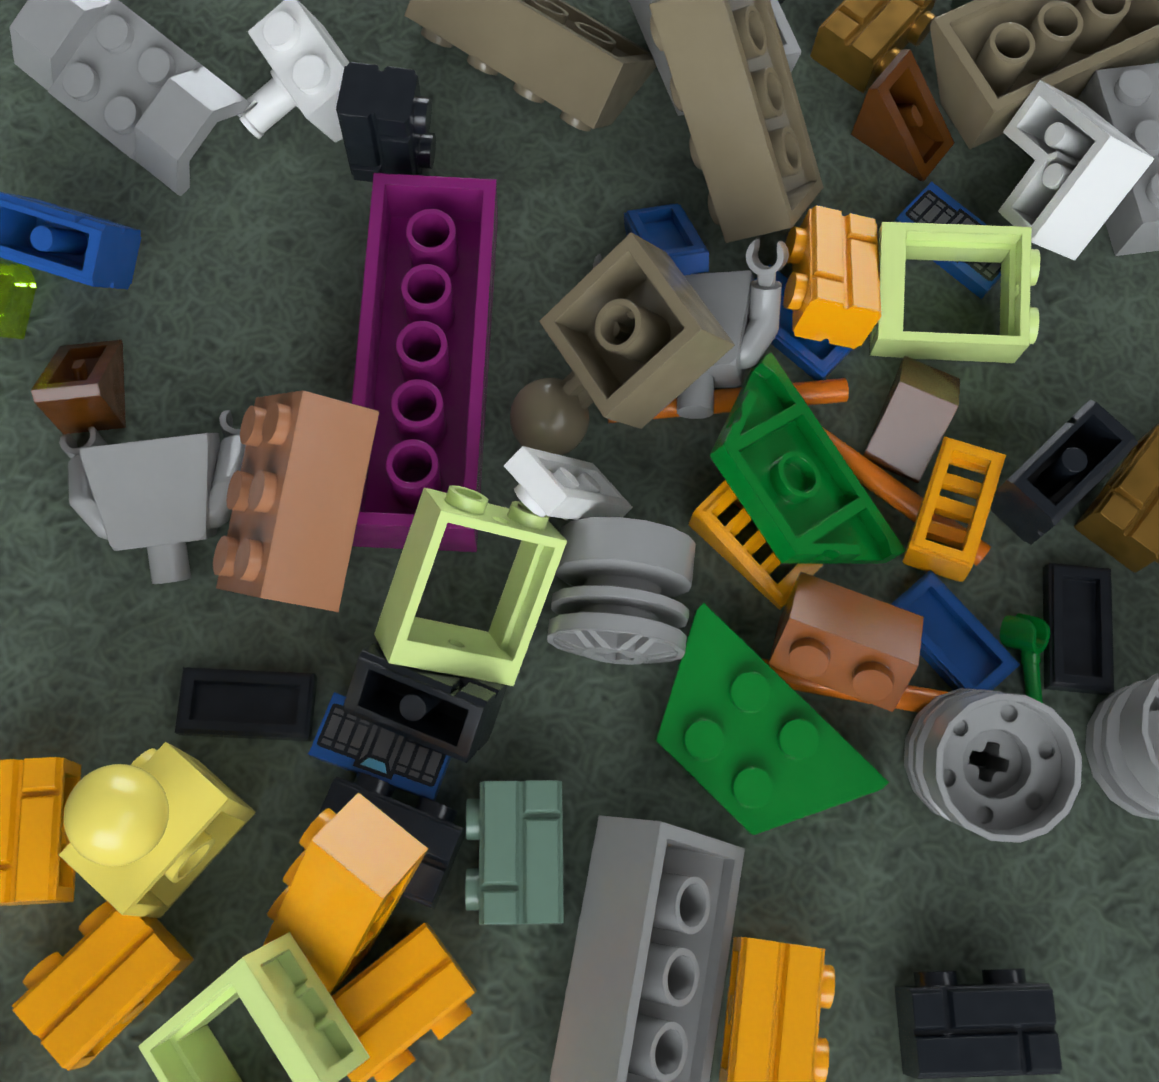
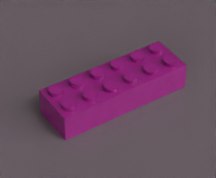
(424, 347)

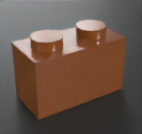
(847, 642)

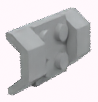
(124, 81)

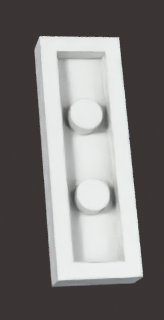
(563, 486)

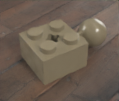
(632, 345)

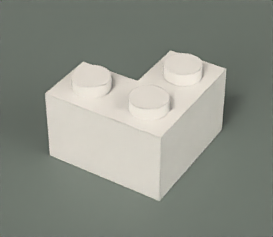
(1077, 172)

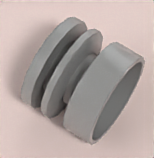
(622, 591)
(1125, 747)
(1028, 770)

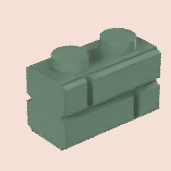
(518, 853)

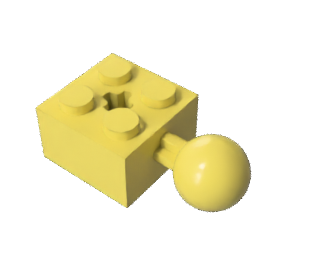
(149, 828)

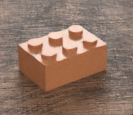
(296, 499)

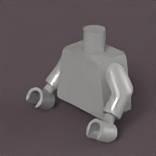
(748, 315)
(155, 492)

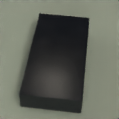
(1081, 629)
(246, 704)

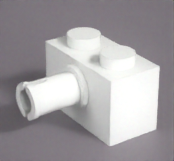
(304, 71)

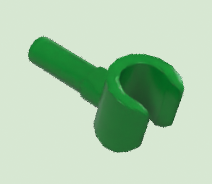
(1031, 637)

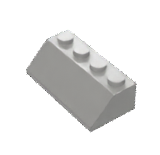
(648, 955)

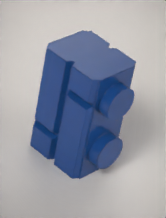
(67, 242)

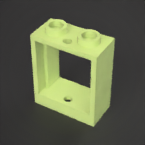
(966, 244)
(458, 649)
(285, 1004)

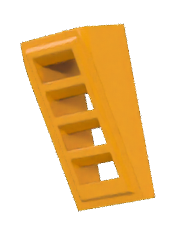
(722, 539)
(940, 558)

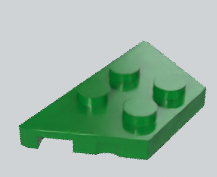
(797, 478)
(753, 735)

